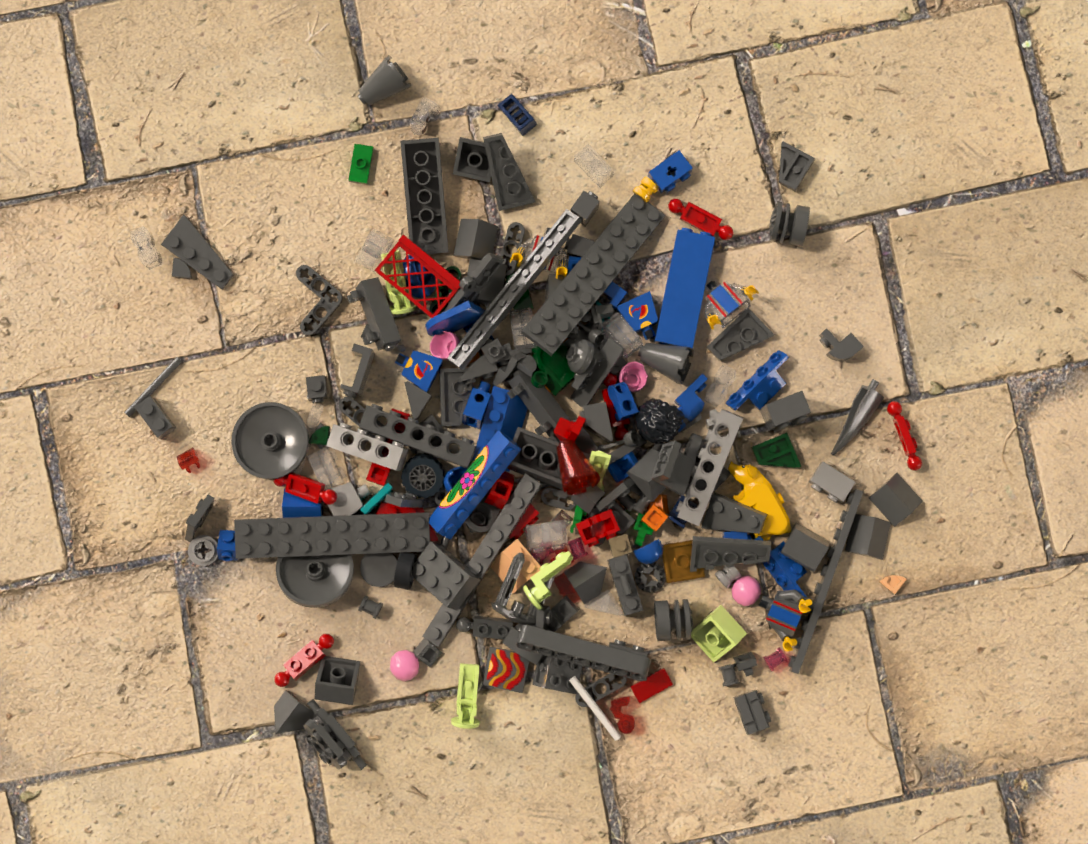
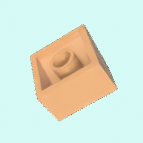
(504, 559)

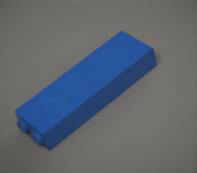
(684, 288)

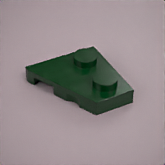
(776, 452)

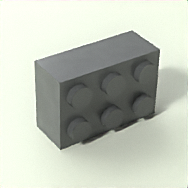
(787, 410)
(444, 576)

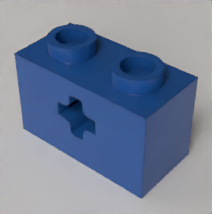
(676, 163)

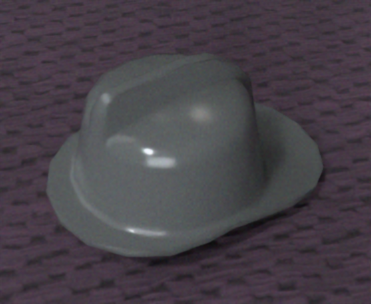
(482, 517)

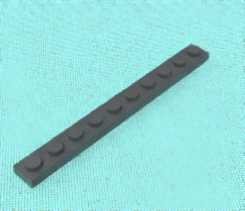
(514, 289)
(487, 553)
(827, 571)

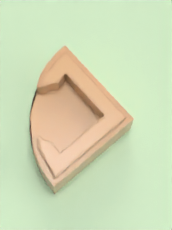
(893, 583)

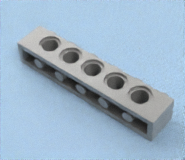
(695, 514)

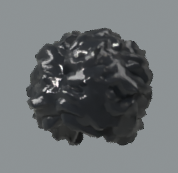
(658, 421)

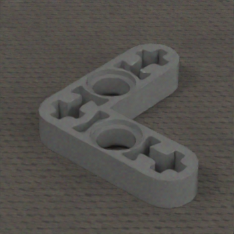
(323, 303)

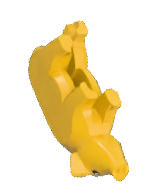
(761, 496)

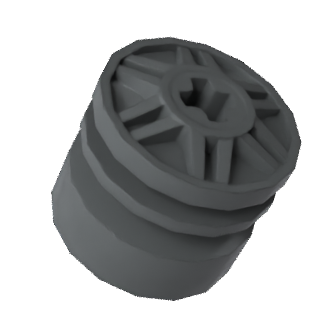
(789, 223)
(672, 620)

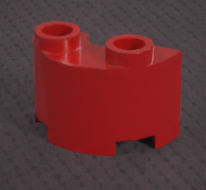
(597, 527)

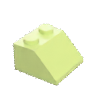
(717, 633)

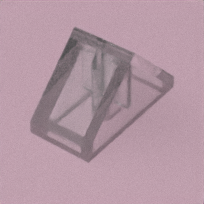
(605, 603)

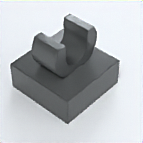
(745, 662)

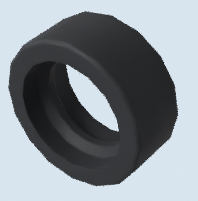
(403, 570)

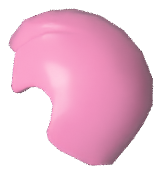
(443, 345)
(634, 376)
(746, 590)
(404, 665)

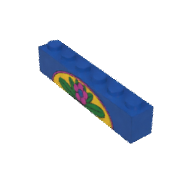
(474, 485)

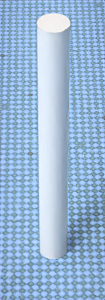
(595, 708)

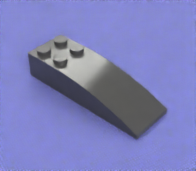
(424, 194)

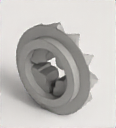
(197, 557)

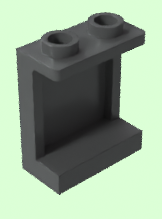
(362, 373)

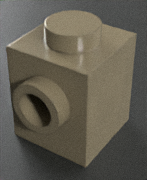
(621, 545)

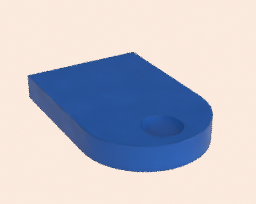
(454, 319)

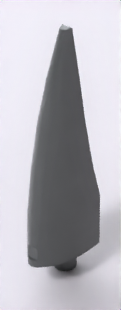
(862, 409)

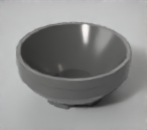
(580, 356)

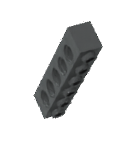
(369, 424)

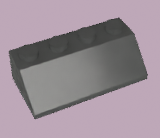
(537, 458)

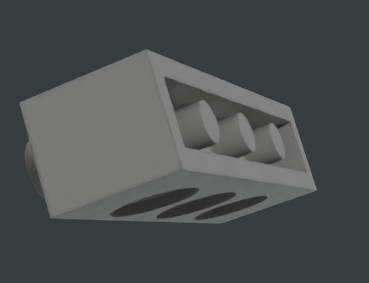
(338, 441)

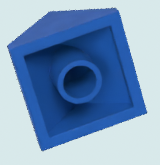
(298, 507)

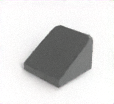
(427, 652)

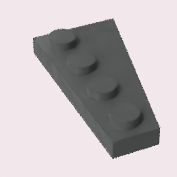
(506, 176)
(193, 249)
(714, 551)

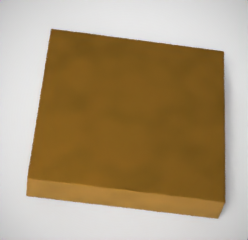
(677, 562)

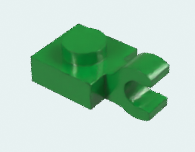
(579, 514)
(642, 530)

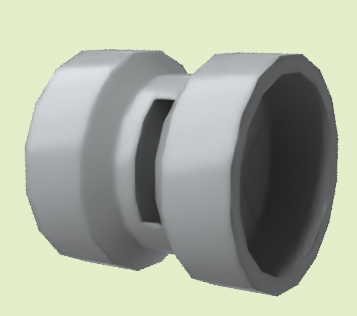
(727, 575)

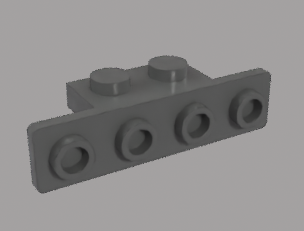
(589, 382)

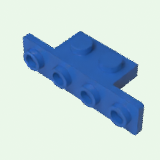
(761, 385)
(784, 569)

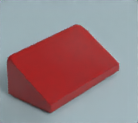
(654, 684)

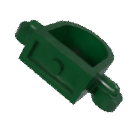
(553, 370)

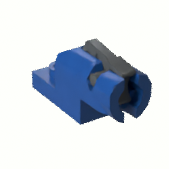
(690, 403)

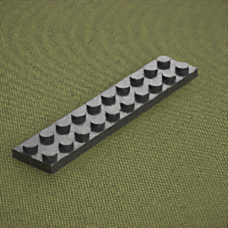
(592, 274)
(331, 535)

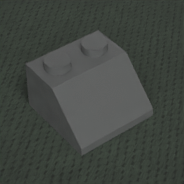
(597, 420)
(337, 680)

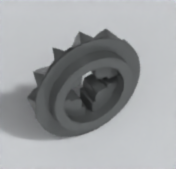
(652, 586)

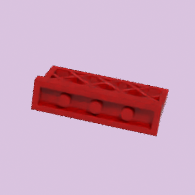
(425, 261)

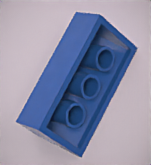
(501, 415)

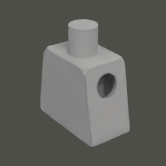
(348, 499)

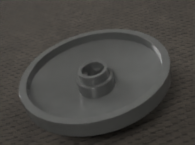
(270, 440)
(315, 579)

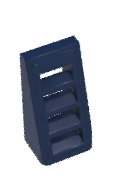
(524, 124)

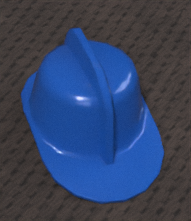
(416, 280)

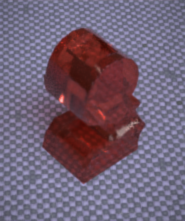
(626, 722)

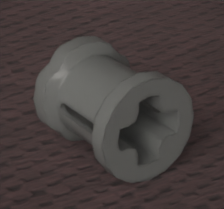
(370, 607)
(729, 675)

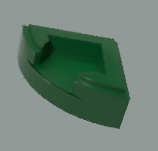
(320, 436)

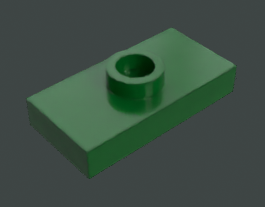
(361, 164)

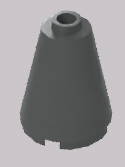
(384, 82)
(667, 359)

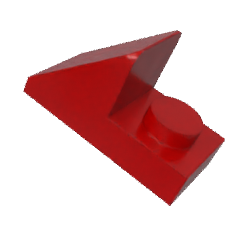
(568, 429)

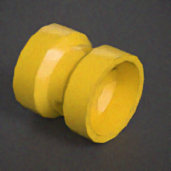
(646, 189)

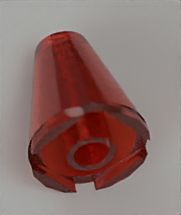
(575, 469)

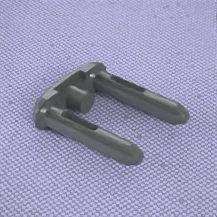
(515, 613)

